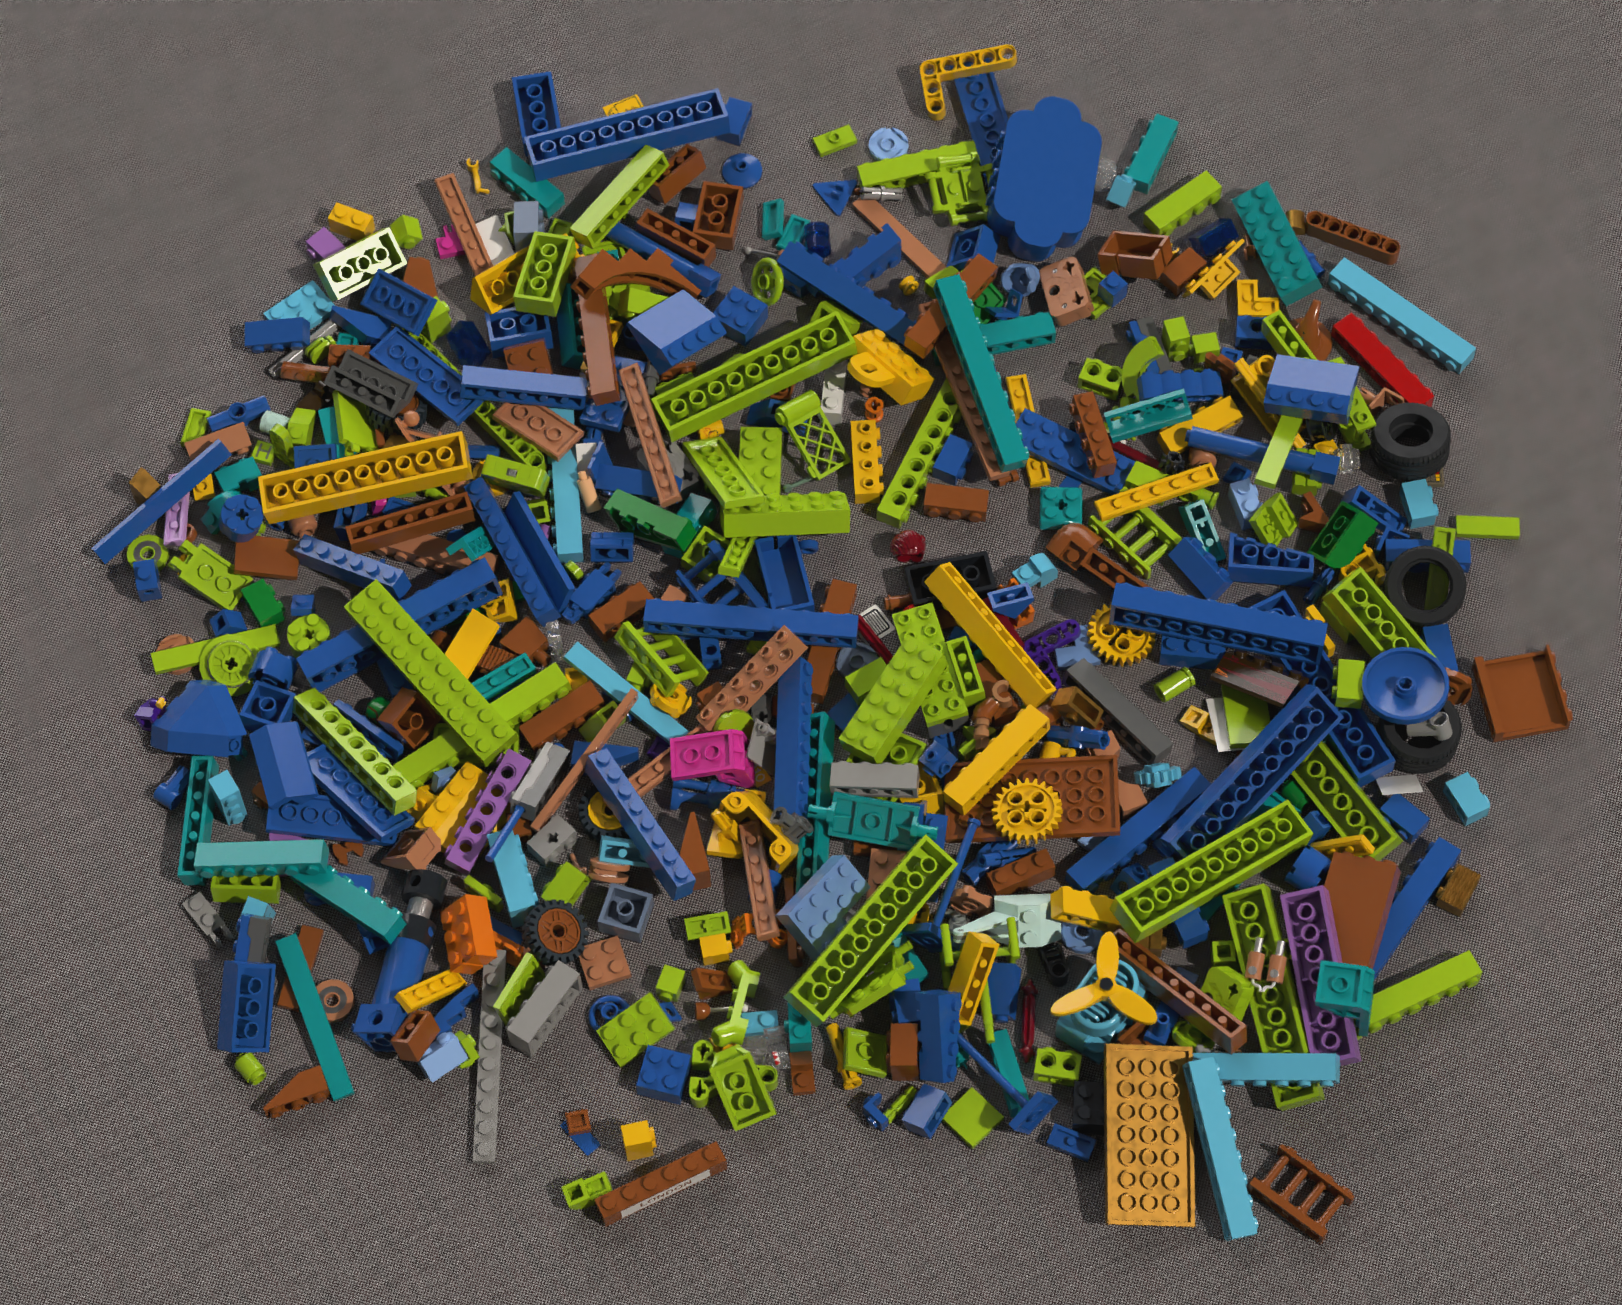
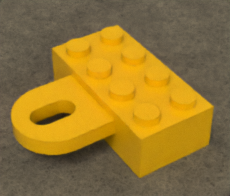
(887, 366)

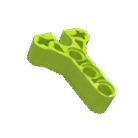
(707, 1084)

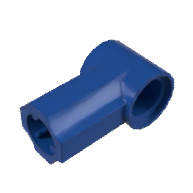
(171, 792)

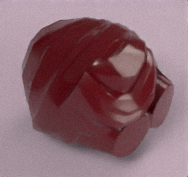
(908, 546)

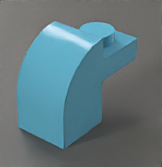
(1036, 571)

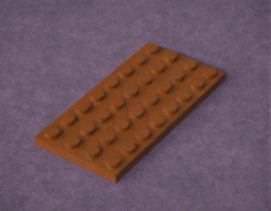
(1083, 784)

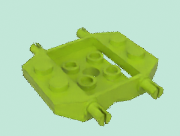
(878, 984)

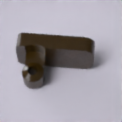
(317, 398)

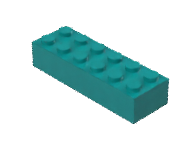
(1276, 243)

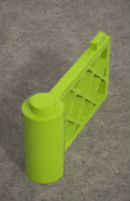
(798, 411)

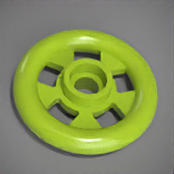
(767, 281)

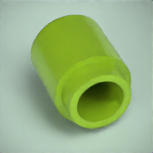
(250, 1068)

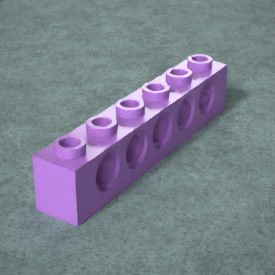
(465, 861)

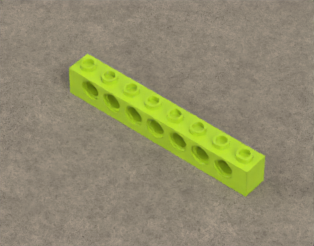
(898, 514)
(354, 751)

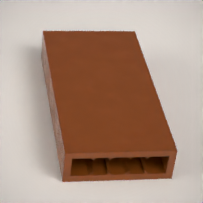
(1360, 901)

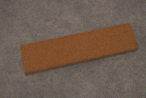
(310, 941)

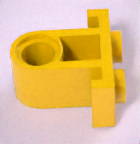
(1367, 561)

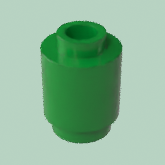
(1296, 794)

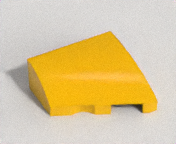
(503, 607)

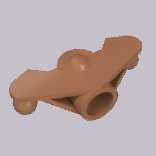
(412, 418)

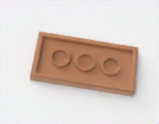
(539, 427)

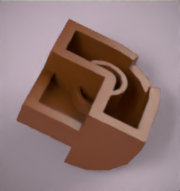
(1073, 543)

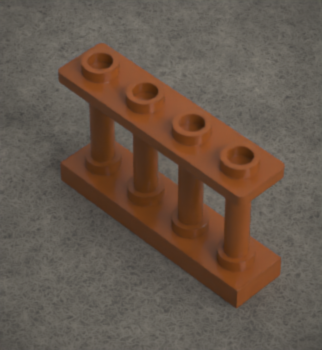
(1280, 1201)

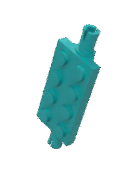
(873, 820)

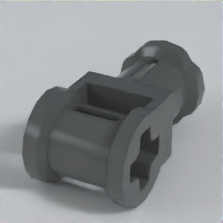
(792, 825)

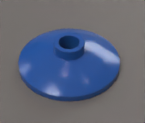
(743, 177)

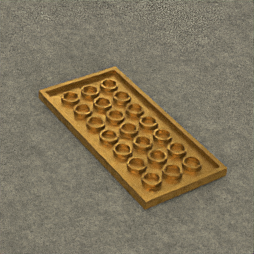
(1148, 1136)

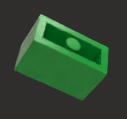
(262, 604)

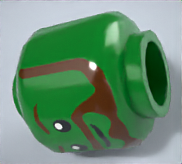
(375, 709)

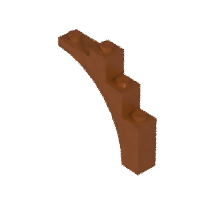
(632, 268)

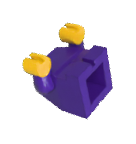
(150, 711)

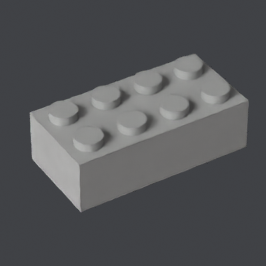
(544, 1008)

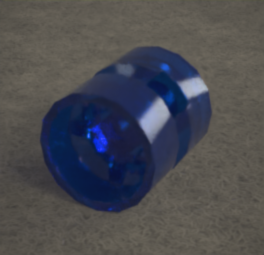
(817, 238)

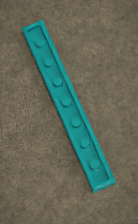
(315, 1017)

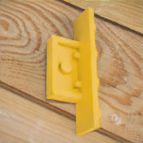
(1218, 276)

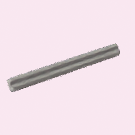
(295, 355)

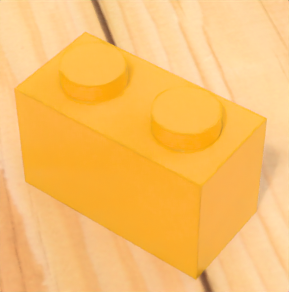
(350, 222)
(638, 1140)

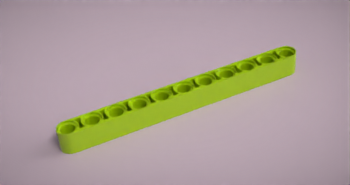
(499, 433)

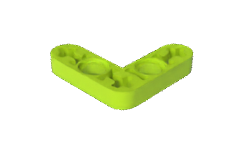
(282, 444)

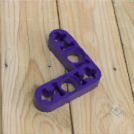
(1041, 654)

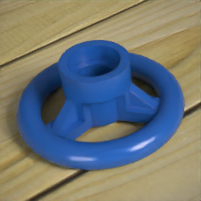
(605, 1009)

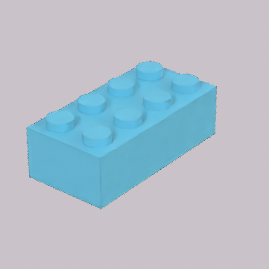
(514, 878)

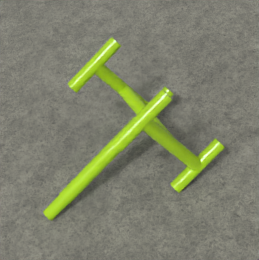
(948, 957)

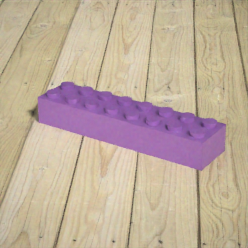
(1313, 939)

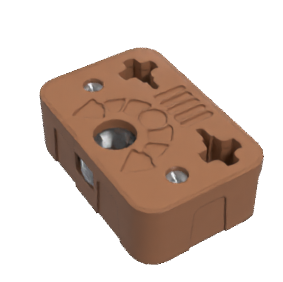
(1066, 291)

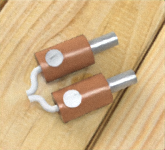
(1276, 965)

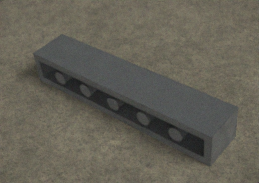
(1119, 713)

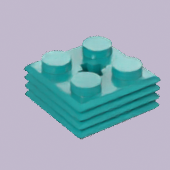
(1054, 497)

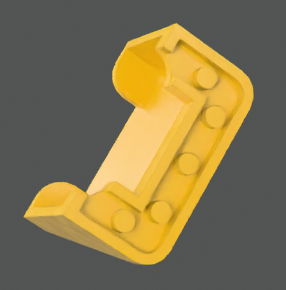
(750, 806)

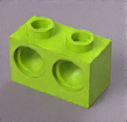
(1099, 383)
(1056, 1073)

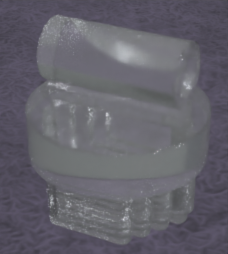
(757, 1047)

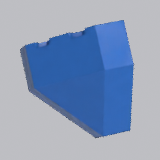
(200, 722)

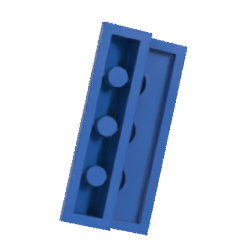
(283, 764)

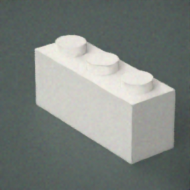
(834, 392)

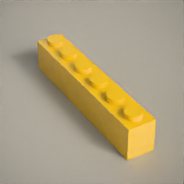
(996, 759)

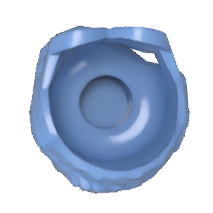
(1021, 277)

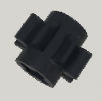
(1171, 463)

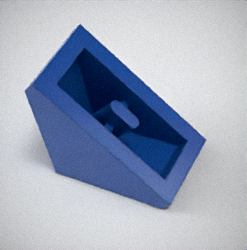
(1011, 600)

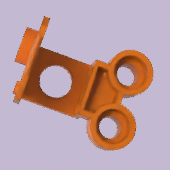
(743, 926)

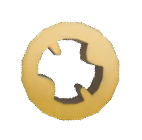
(908, 285)

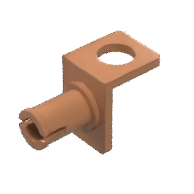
(1377, 401)

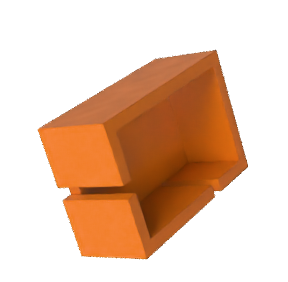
(468, 934)

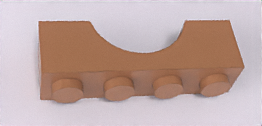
(1130, 795)

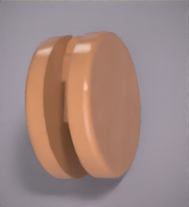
(608, 871)

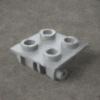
(763, 746)

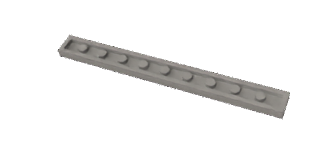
(489, 1063)

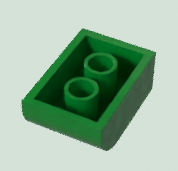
(1343, 536)

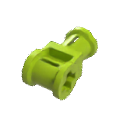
(1209, 497)

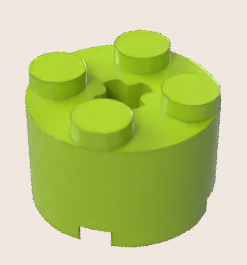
(307, 633)

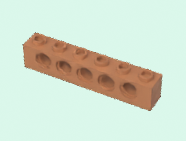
(754, 677)

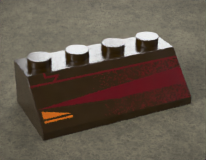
(1258, 677)

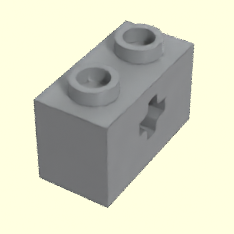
(555, 830)

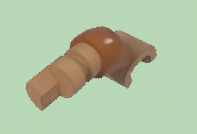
(984, 712)

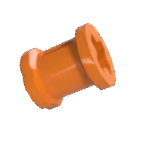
(876, 409)

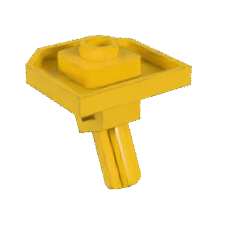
(725, 837)

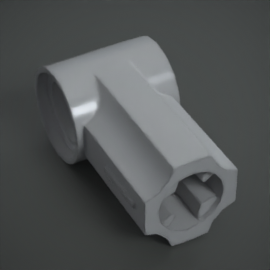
(1437, 726)

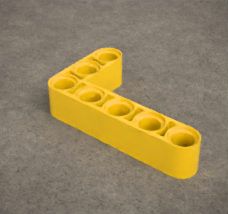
(959, 71)

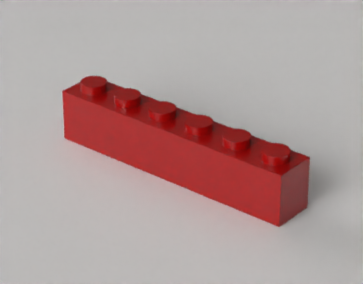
(1379, 361)

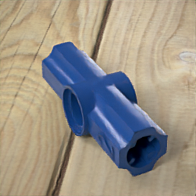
(250, 410)
(1079, 737)
(974, 873)

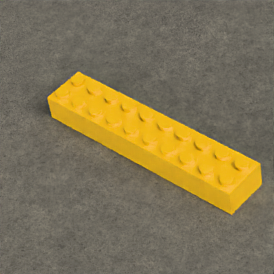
(365, 477)

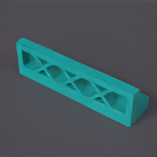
(1149, 418)
(474, 543)
(505, 677)
(1007, 1065)

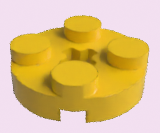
(674, 705)

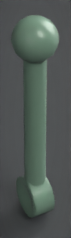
(787, 488)

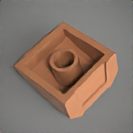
(413, 850)

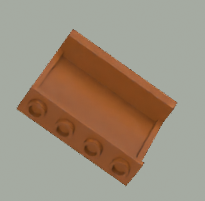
(1522, 695)

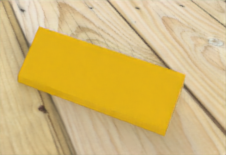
(497, 285)
(471, 642)

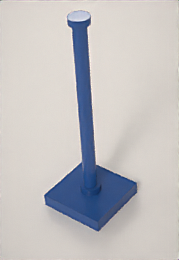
(929, 934)
(1032, 1111)

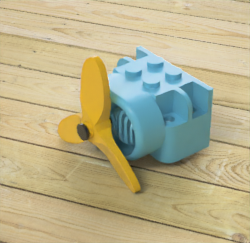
(1102, 1004)

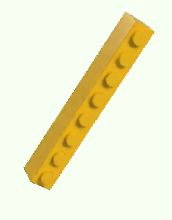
(990, 635)

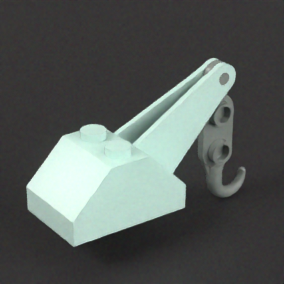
(1031, 915)

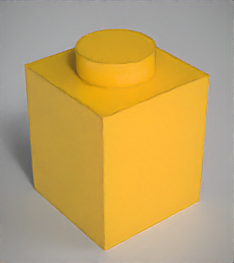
(715, 949)

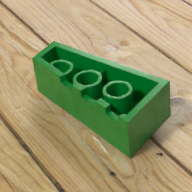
(649, 521)

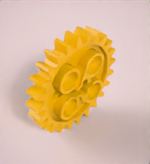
(1135, 645)
(1027, 794)

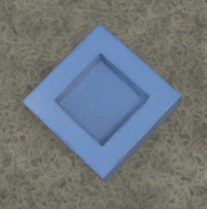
(442, 778)

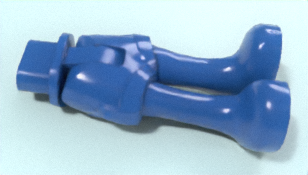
(715, 793)

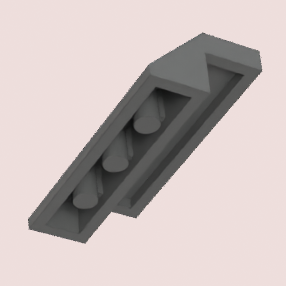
(371, 384)

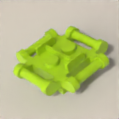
(959, 188)

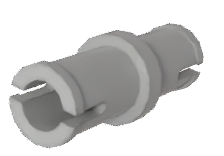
(881, 193)

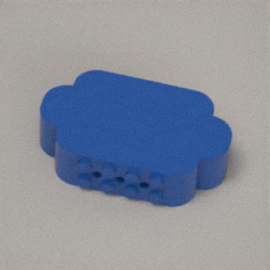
(1043, 178)

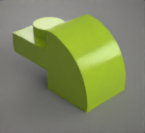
(581, 1193)

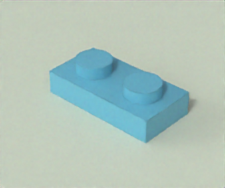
(760, 1021)

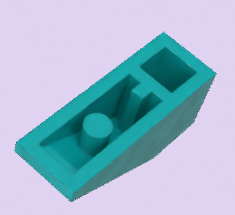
(1200, 525)

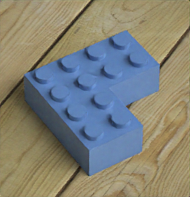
(818, 908)

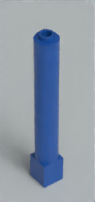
(701, 275)
(1320, 466)

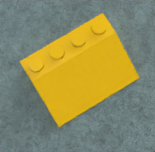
(454, 802)

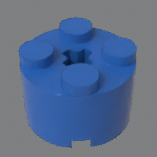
(244, 507)
(273, 668)
(1308, 869)

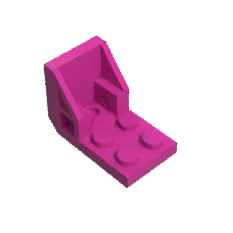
(713, 754)

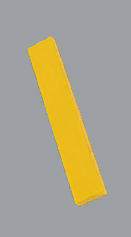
(1020, 399)
(1156, 492)

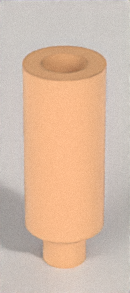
(588, 492)

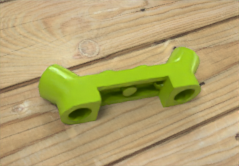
(735, 1029)

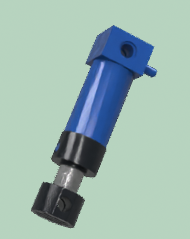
(403, 961)

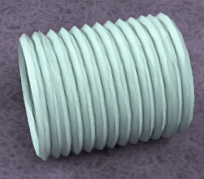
(270, 418)

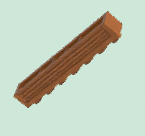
(304, 372)

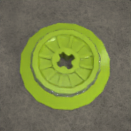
(223, 650)

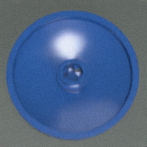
(1405, 685)

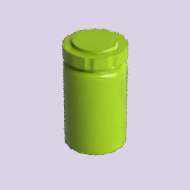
(1174, 684)

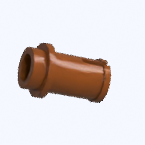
(897, 601)

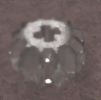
(1105, 175)

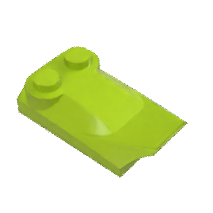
(741, 1087)

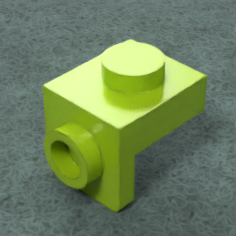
(468, 1044)

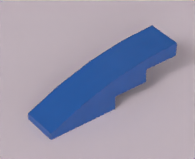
(454, 1010)

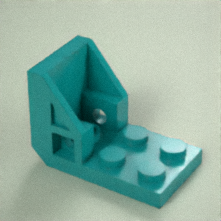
(1346, 992)

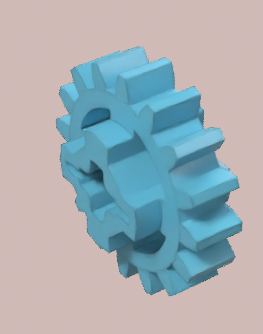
(1157, 775)

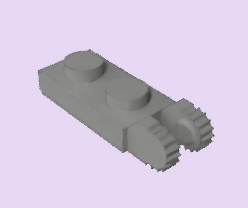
(206, 918)

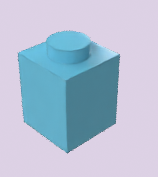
(1121, 190)

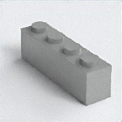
(875, 779)

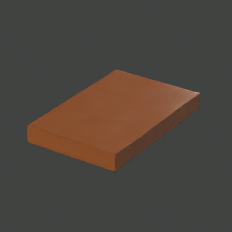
(267, 558)

